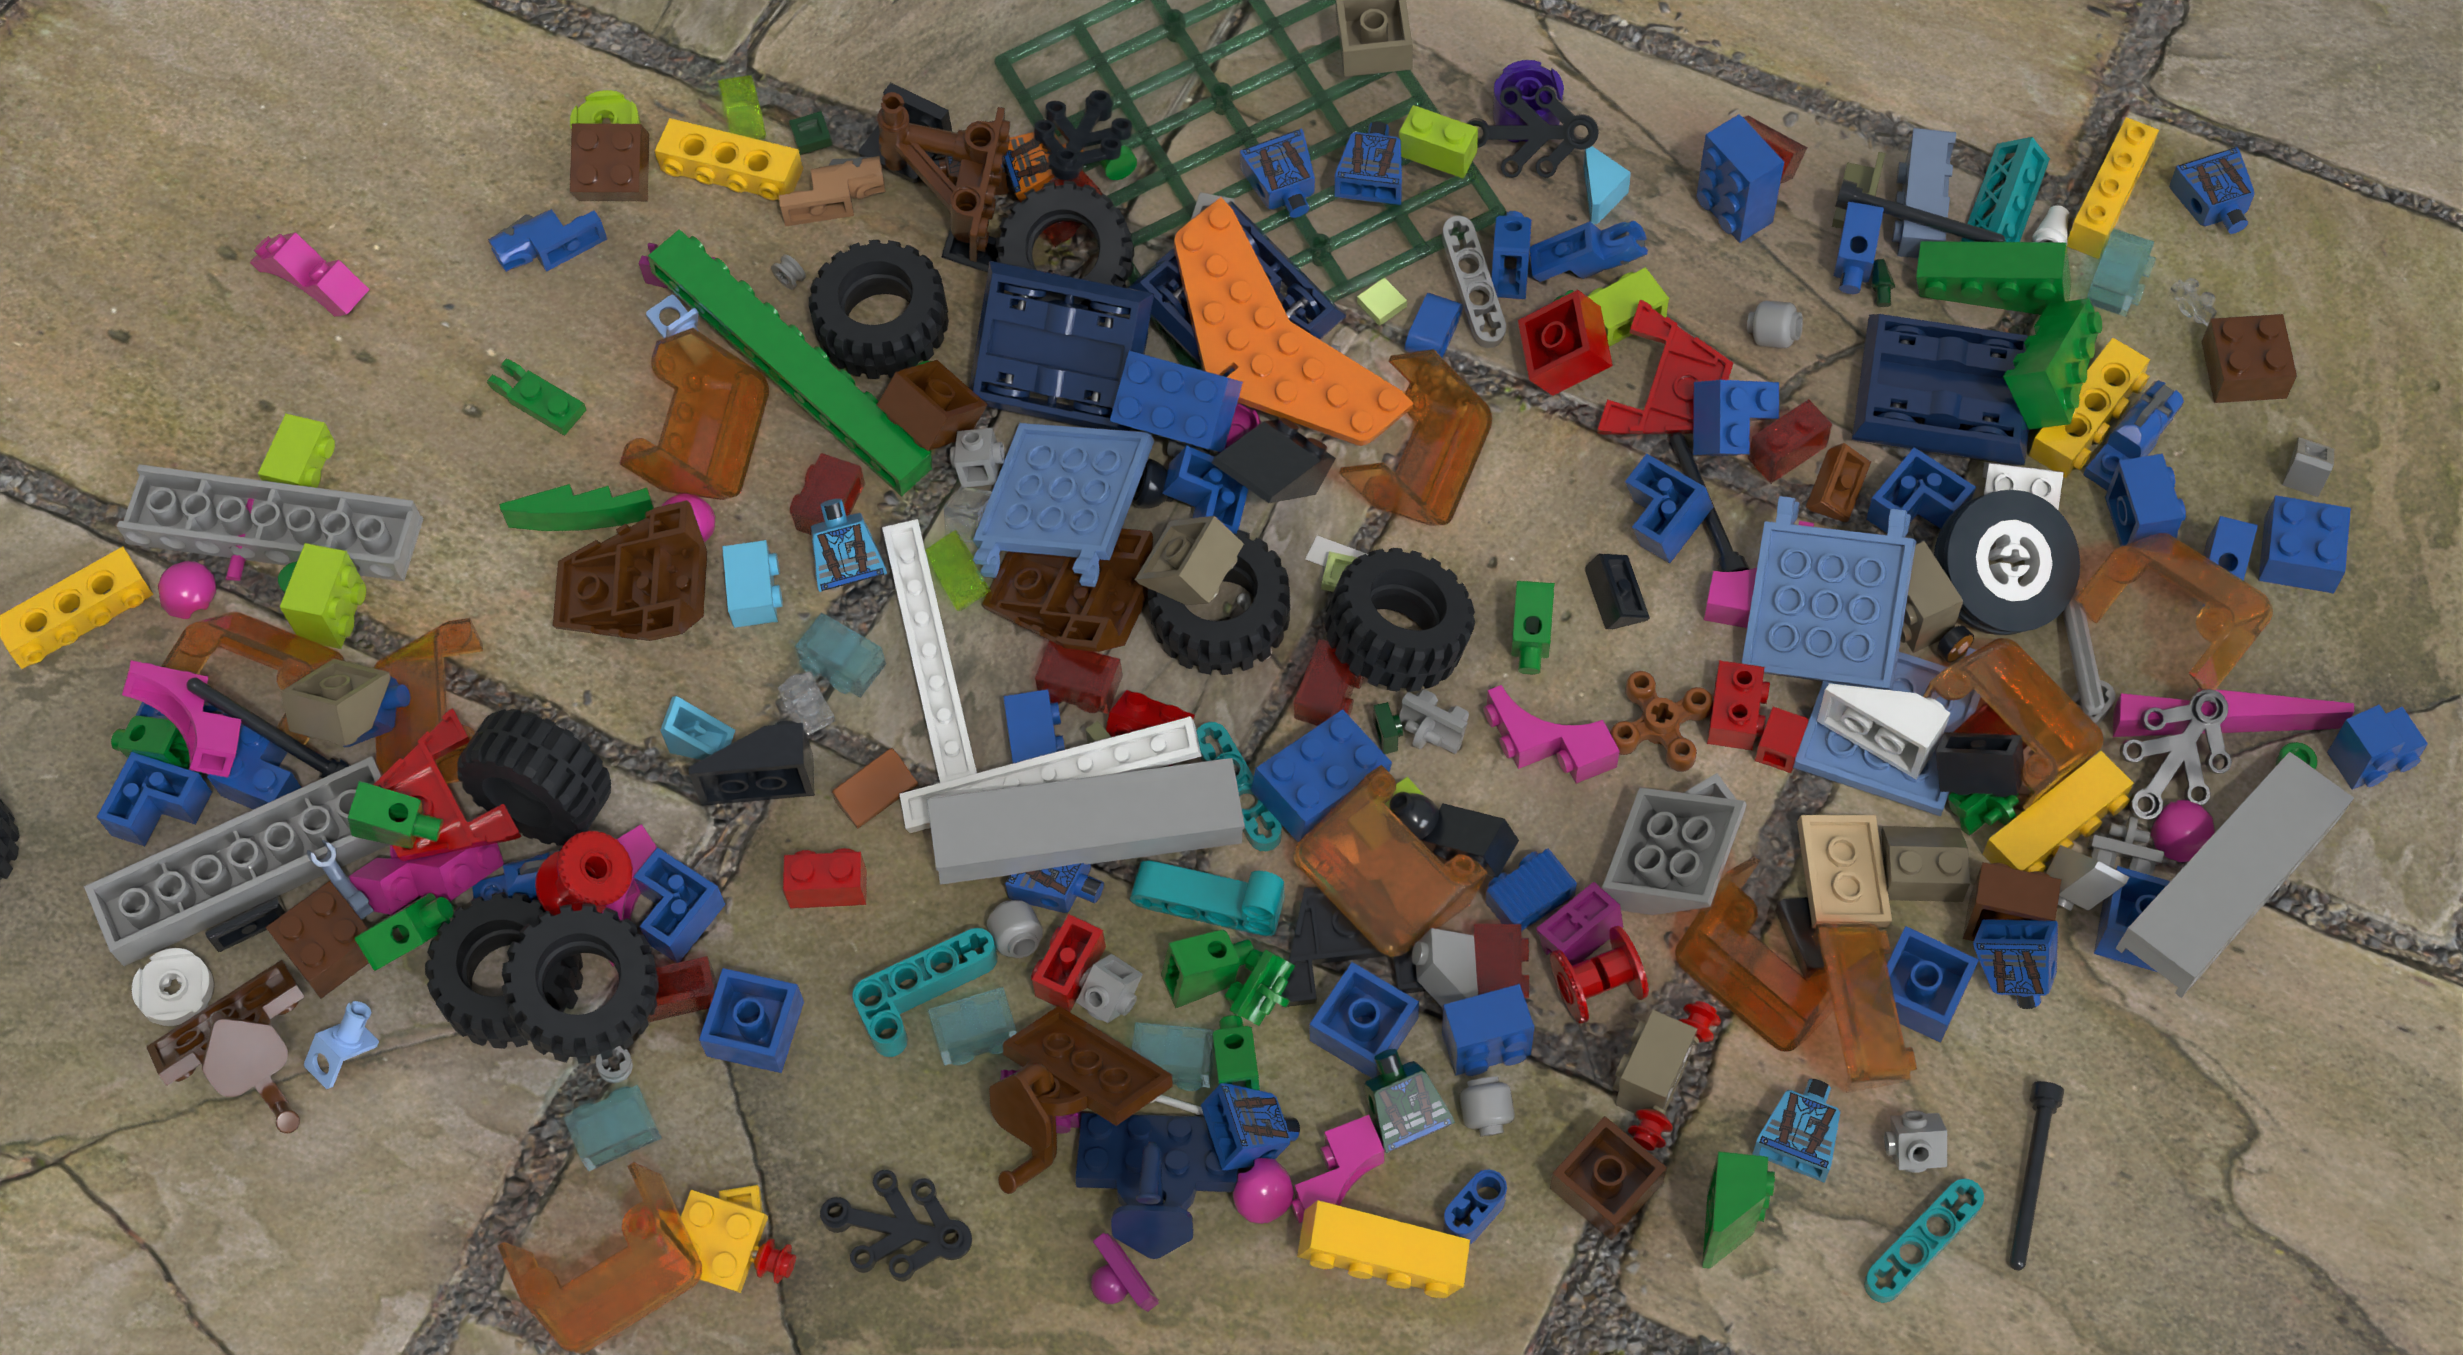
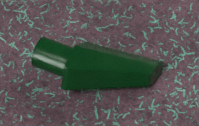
(1882, 283)

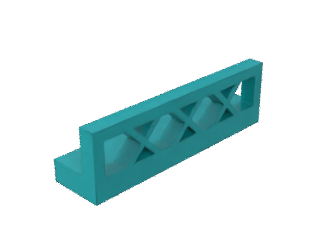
(2016, 195)

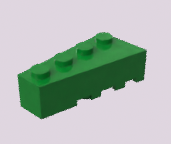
(1995, 274)
(2055, 363)

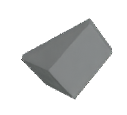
(2309, 467)

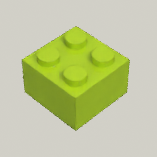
(323, 596)

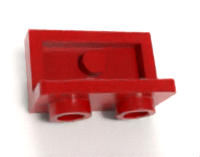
(1137, 711)

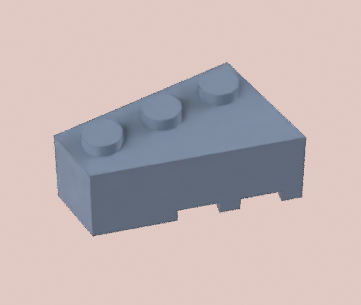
(1924, 187)

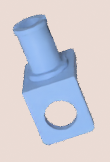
(686, 321)
(341, 1043)

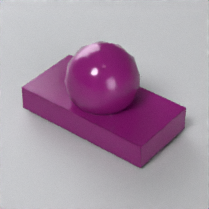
(1119, 1277)

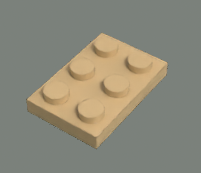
(1844, 869)

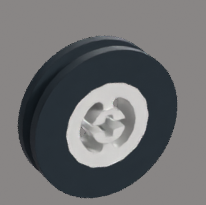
(2023, 530)

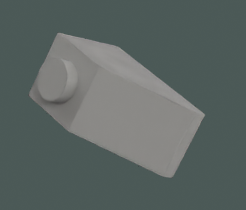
(2084, 879)
(1446, 965)

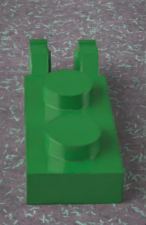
(538, 398)

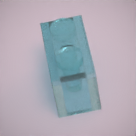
(2120, 271)
(840, 656)
(972, 1026)
(1178, 1050)
(612, 1127)

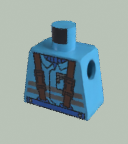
(843, 548)
(1802, 1132)

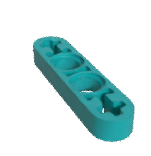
(1244, 782)
(1927, 1243)

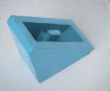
(1605, 183)
(693, 731)

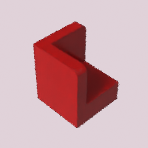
(1781, 739)

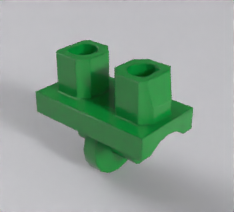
(1978, 809)
(1262, 987)

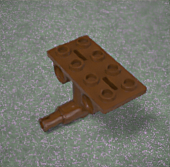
(980, 172)

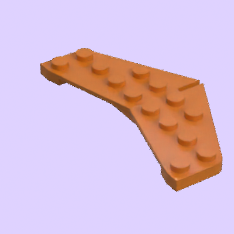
(1280, 364)

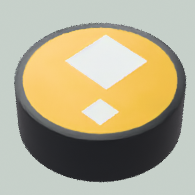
(1955, 643)

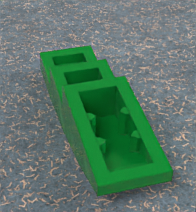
(563, 511)

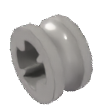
(788, 271)
(625, 1066)

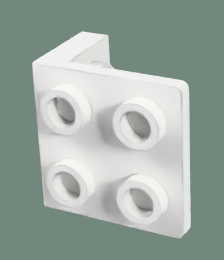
(2040, 482)

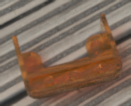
(708, 422)

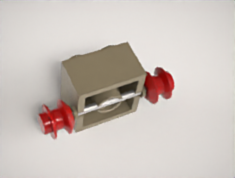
(1656, 1065)

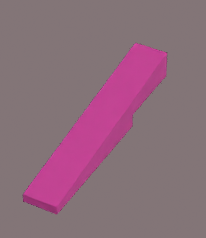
(2245, 714)

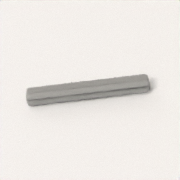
(2083, 658)

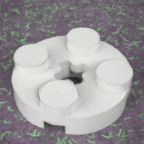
(187, 1002)

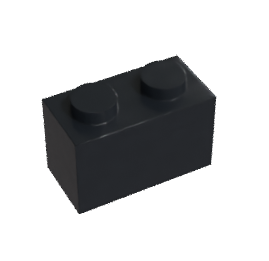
(1980, 763)
(1472, 834)

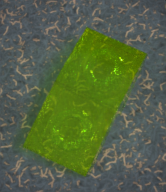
(742, 107)
(957, 570)

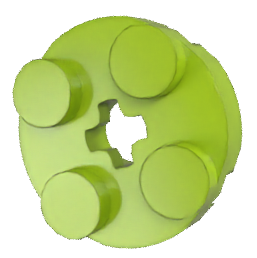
(605, 105)

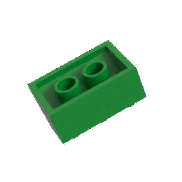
(1735, 1203)

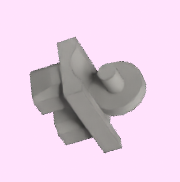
(1431, 723)
(2107, 849)

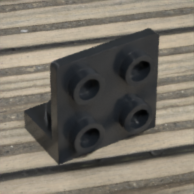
(921, 113)

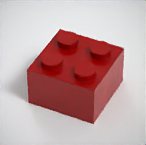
(1565, 343)

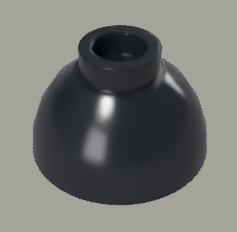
(1151, 486)
(1415, 812)

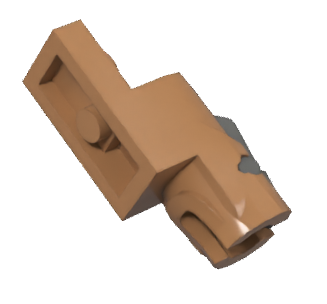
(833, 190)

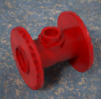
(585, 870)
(1599, 974)

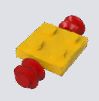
(728, 1242)

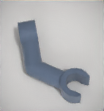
(352, 895)

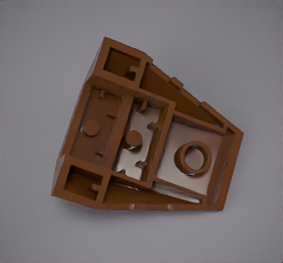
(637, 582)
(1050, 601)

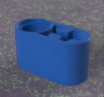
(1434, 325)
(1483, 1210)

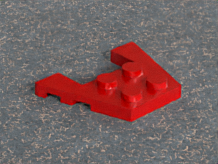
(1672, 392)
(421, 778)

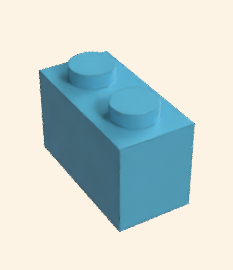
(750, 583)

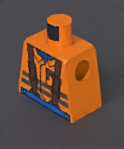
(1028, 164)

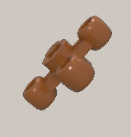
(1665, 709)

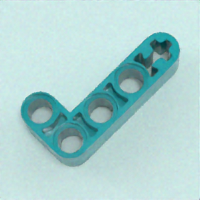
(1211, 898)
(928, 986)

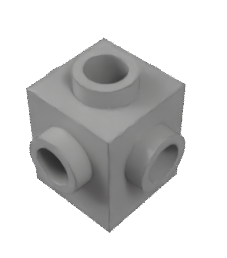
(977, 457)
(1109, 988)
(1917, 1141)

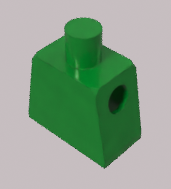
(1532, 624)
(153, 739)
(375, 812)
(416, 924)
(1202, 966)
(1235, 1053)

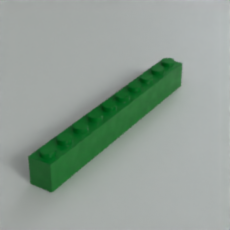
(790, 361)

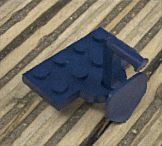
(1149, 1163)

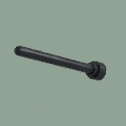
(1851, 193)
(1729, 560)
(265, 729)
(2045, 1099)

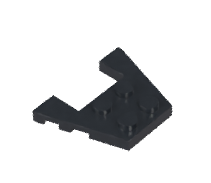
(1329, 936)

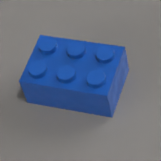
(1739, 178)
(1176, 401)
(1316, 773)

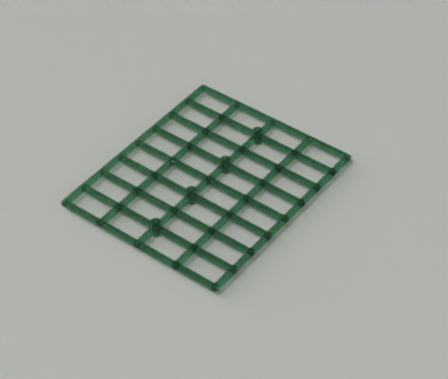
(1222, 103)

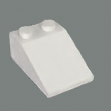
(1887, 723)

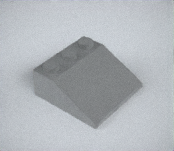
(1672, 851)

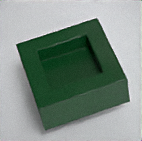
(810, 133)
(1387, 727)

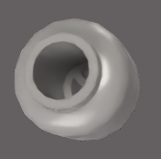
(1775, 324)
(1015, 929)
(1487, 1105)

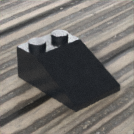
(1277, 461)
(758, 767)

